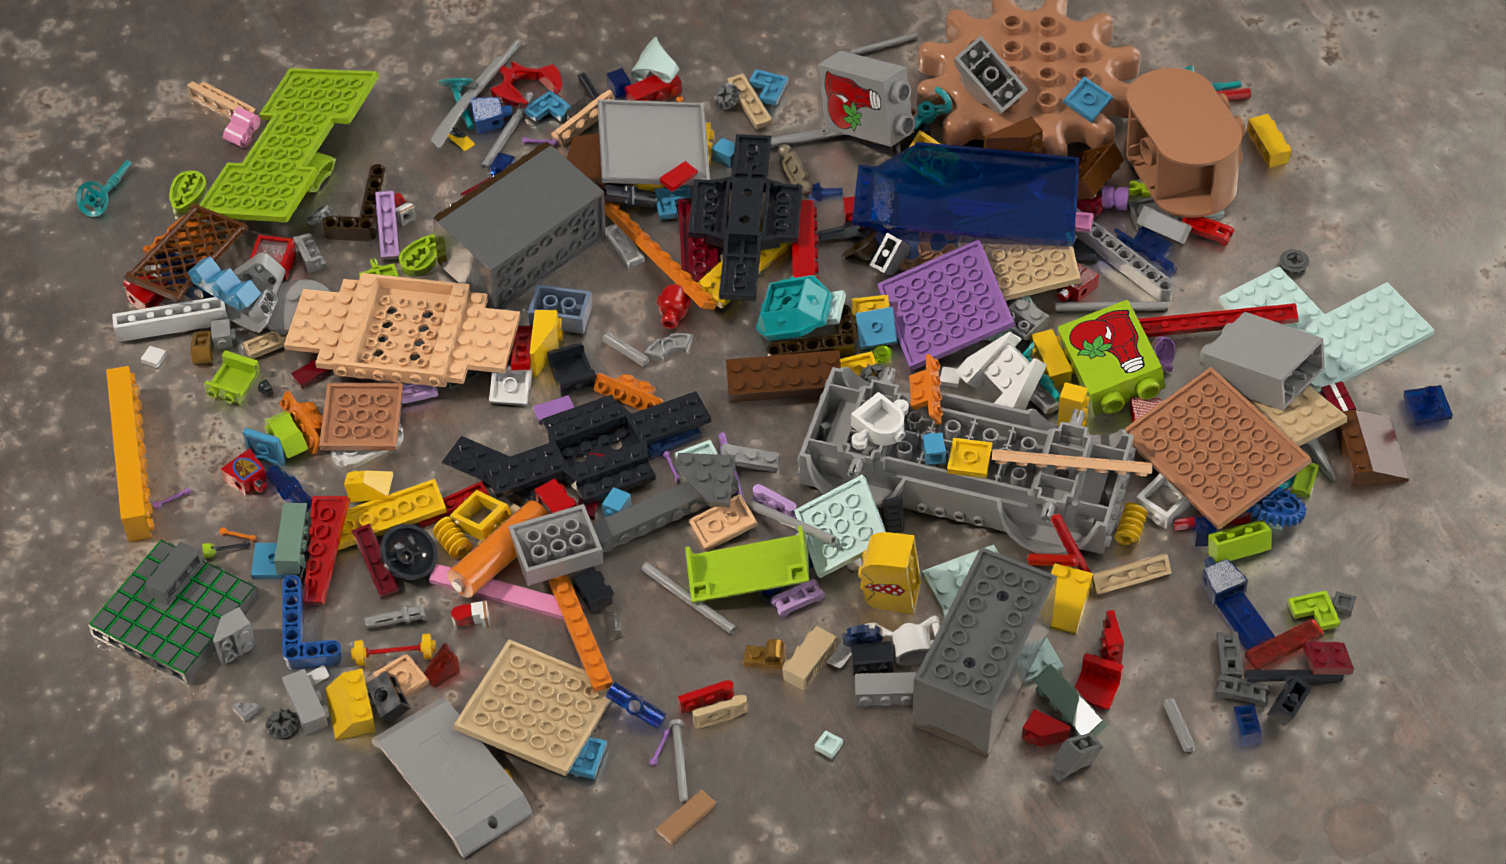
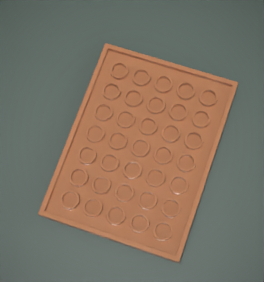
(1216, 448)

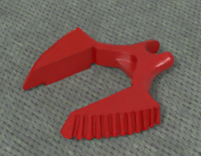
(507, 94)

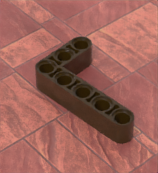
(366, 225)
(844, 340)

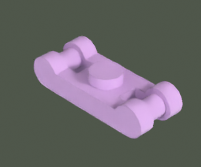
(773, 500)
(797, 597)

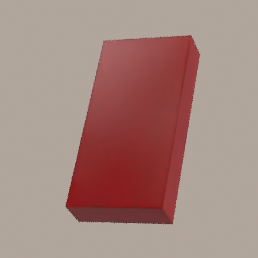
(678, 176)

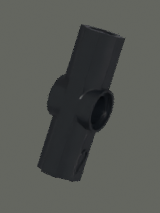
(629, 196)

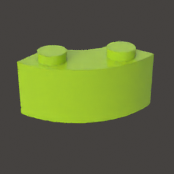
(325, 167)
(285, 429)

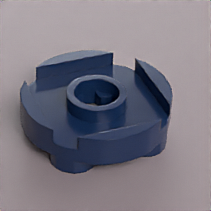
(862, 634)

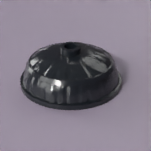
(413, 545)

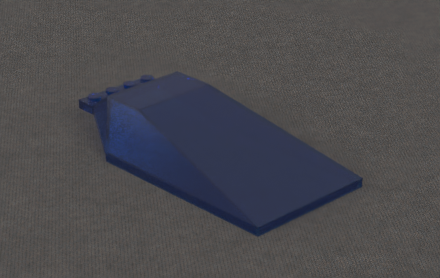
(970, 195)

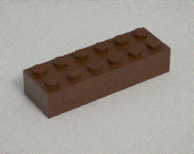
(779, 375)

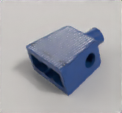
(489, 113)

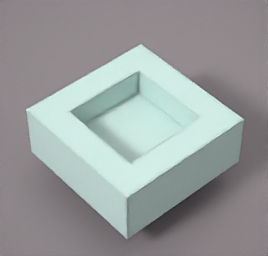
(828, 744)

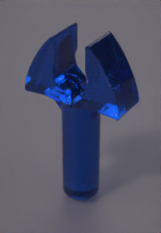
(820, 192)

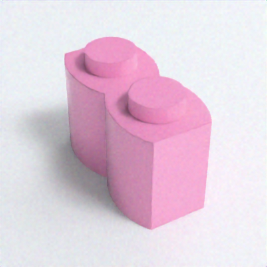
(241, 127)

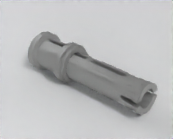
(404, 615)

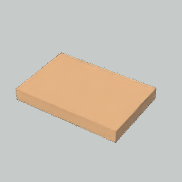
(723, 523)

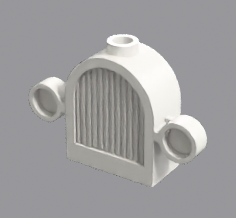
(879, 422)

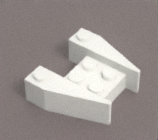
(1006, 369)

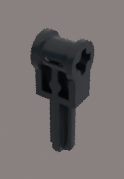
(846, 230)

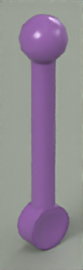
(525, 140)
(667, 454)
(156, 505)
(653, 761)

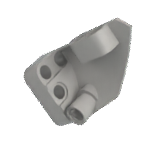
(267, 278)

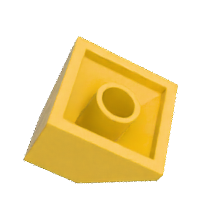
(368, 485)

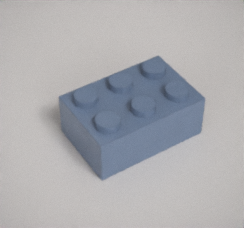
(571, 304)

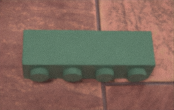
(291, 538)
(1069, 702)

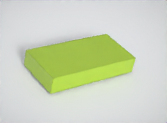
(1305, 480)

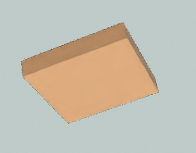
(407, 673)

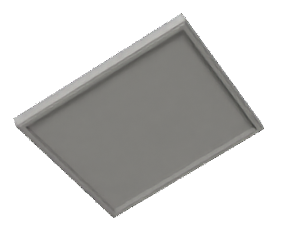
(650, 139)

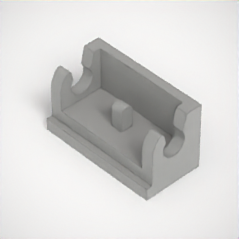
(309, 253)

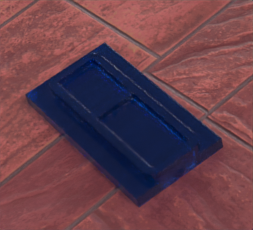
(1245, 620)

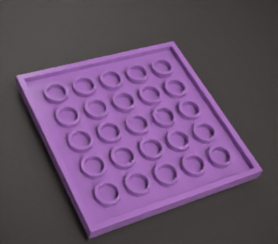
(946, 304)

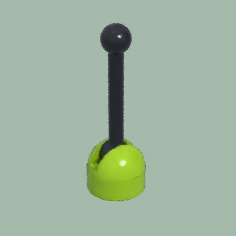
(210, 550)

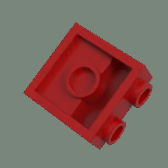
(1111, 640)

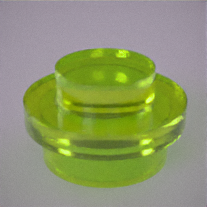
(882, 354)

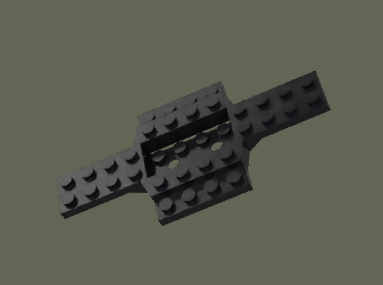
(743, 240)
(597, 475)

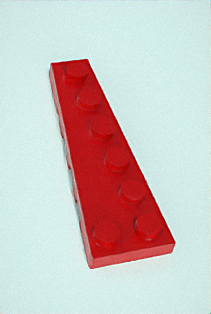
(328, 521)

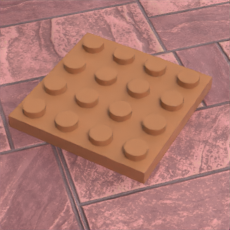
(361, 416)

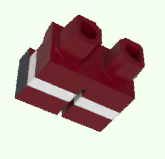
(1338, 396)

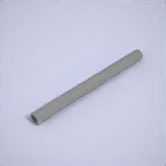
(497, 147)
(1096, 306)
(792, 522)
(685, 595)

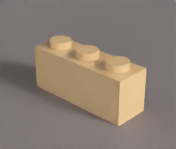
(809, 657)

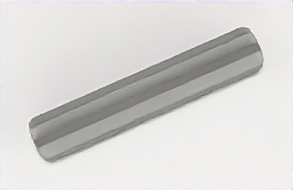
(625, 349)
(1179, 725)

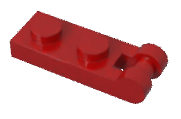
(1210, 229)
(706, 696)

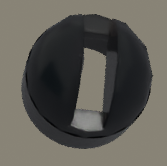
(264, 387)

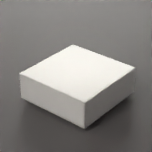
(153, 356)
(949, 377)

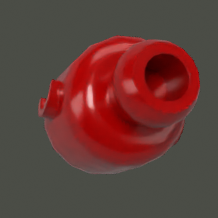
(673, 305)

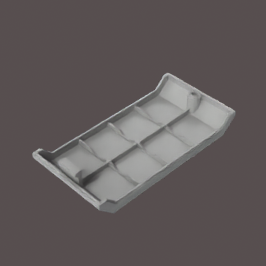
(454, 776)

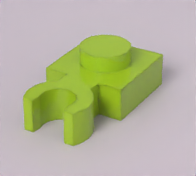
(1138, 188)

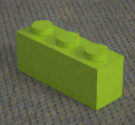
(1240, 541)

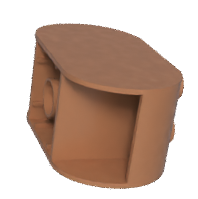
(1183, 142)

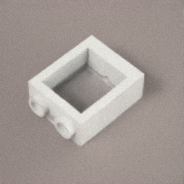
(1162, 502)

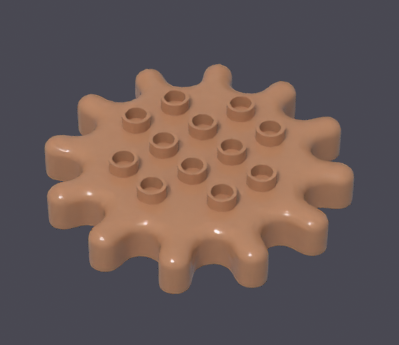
(1049, 59)

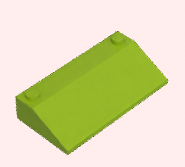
(748, 568)

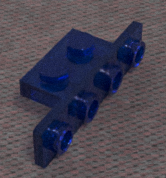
(1151, 244)

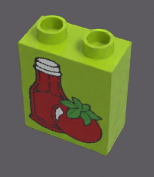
(1112, 357)

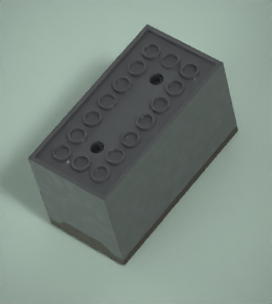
(520, 226)
(983, 651)

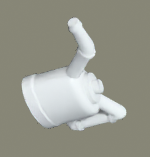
(910, 641)

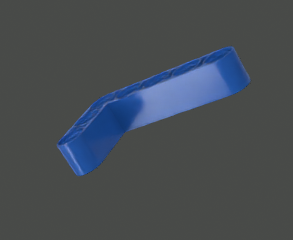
(295, 630)

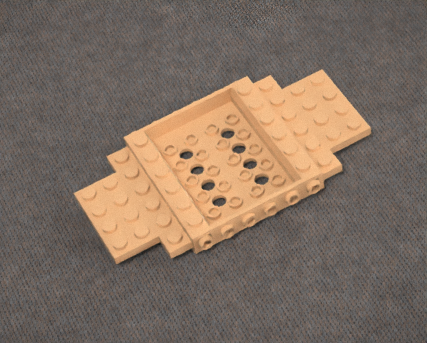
(349, 323)

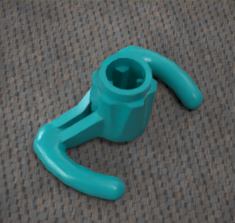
(928, 112)

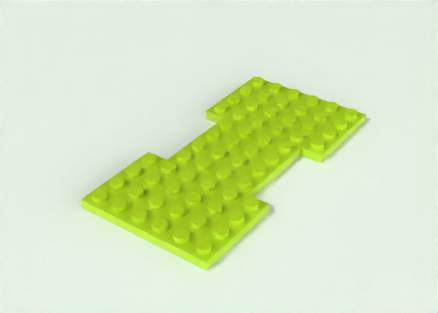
(276, 170)

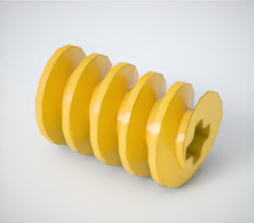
(1130, 524)
(452, 538)

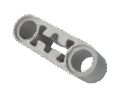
(1164, 224)

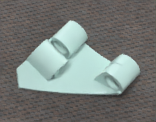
(655, 60)

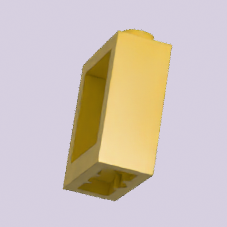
(473, 504)

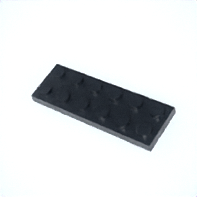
(468, 461)

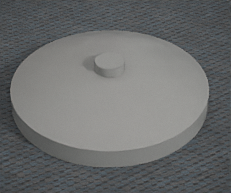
(287, 301)

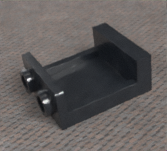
(571, 369)

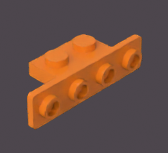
(627, 390)
(926, 390)
(306, 418)

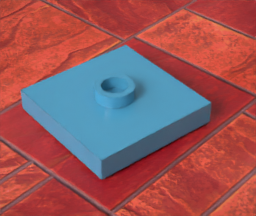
(1088, 99)
(876, 328)
(264, 446)
(263, 562)

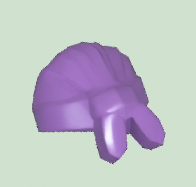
(1165, 351)

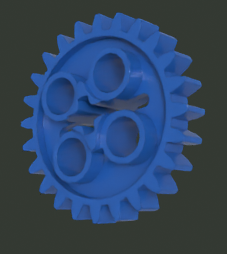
(1279, 508)

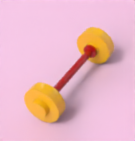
(360, 653)

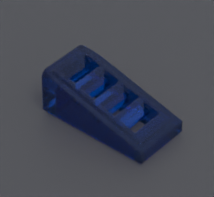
(1253, 734)

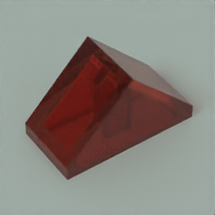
(442, 666)

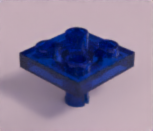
(1427, 404)

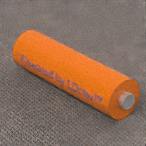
(491, 554)

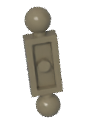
(794, 168)

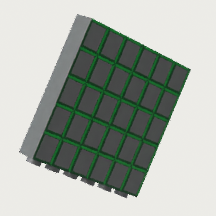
(174, 635)

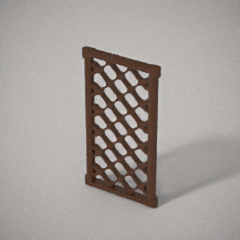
(170, 237)

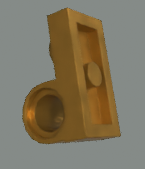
(201, 347)
(771, 656)

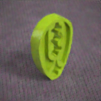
(179, 192)
(413, 250)

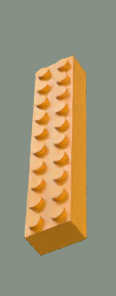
(129, 454)

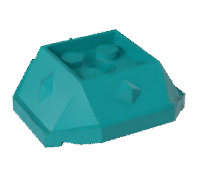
(793, 308)

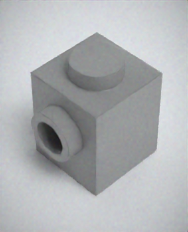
(222, 334)

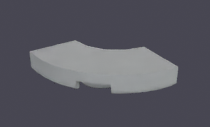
(674, 343)

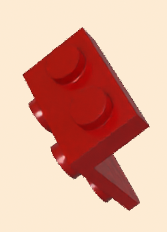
(1099, 680)

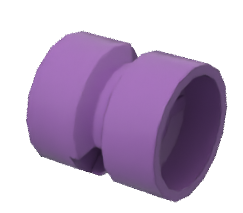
(1115, 197)

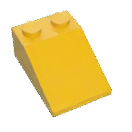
(545, 338)
(1070, 597)

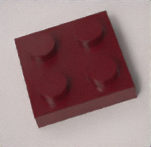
(1328, 658)

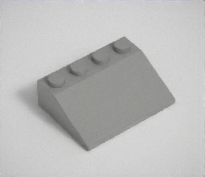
(556, 544)

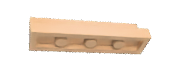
(216, 99)
(580, 121)

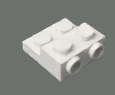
(510, 387)

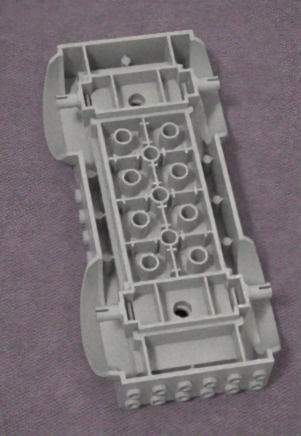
(1007, 500)

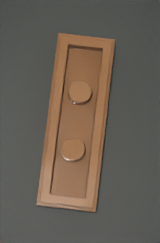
(686, 817)

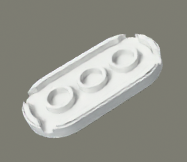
(356, 458)

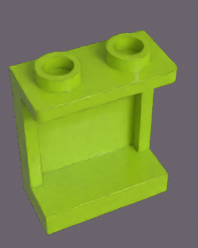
(233, 378)

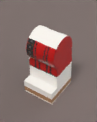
(403, 207)
(471, 615)

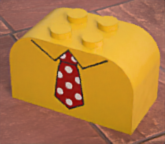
(891, 572)

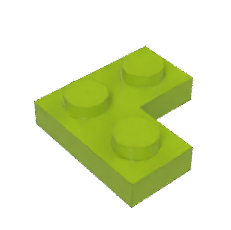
(1315, 604)

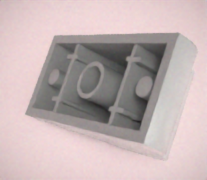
(988, 76)

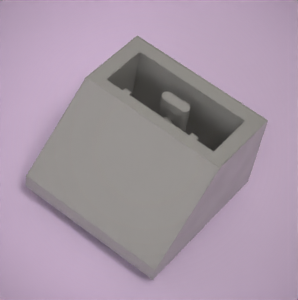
(1027, 319)
(233, 636)

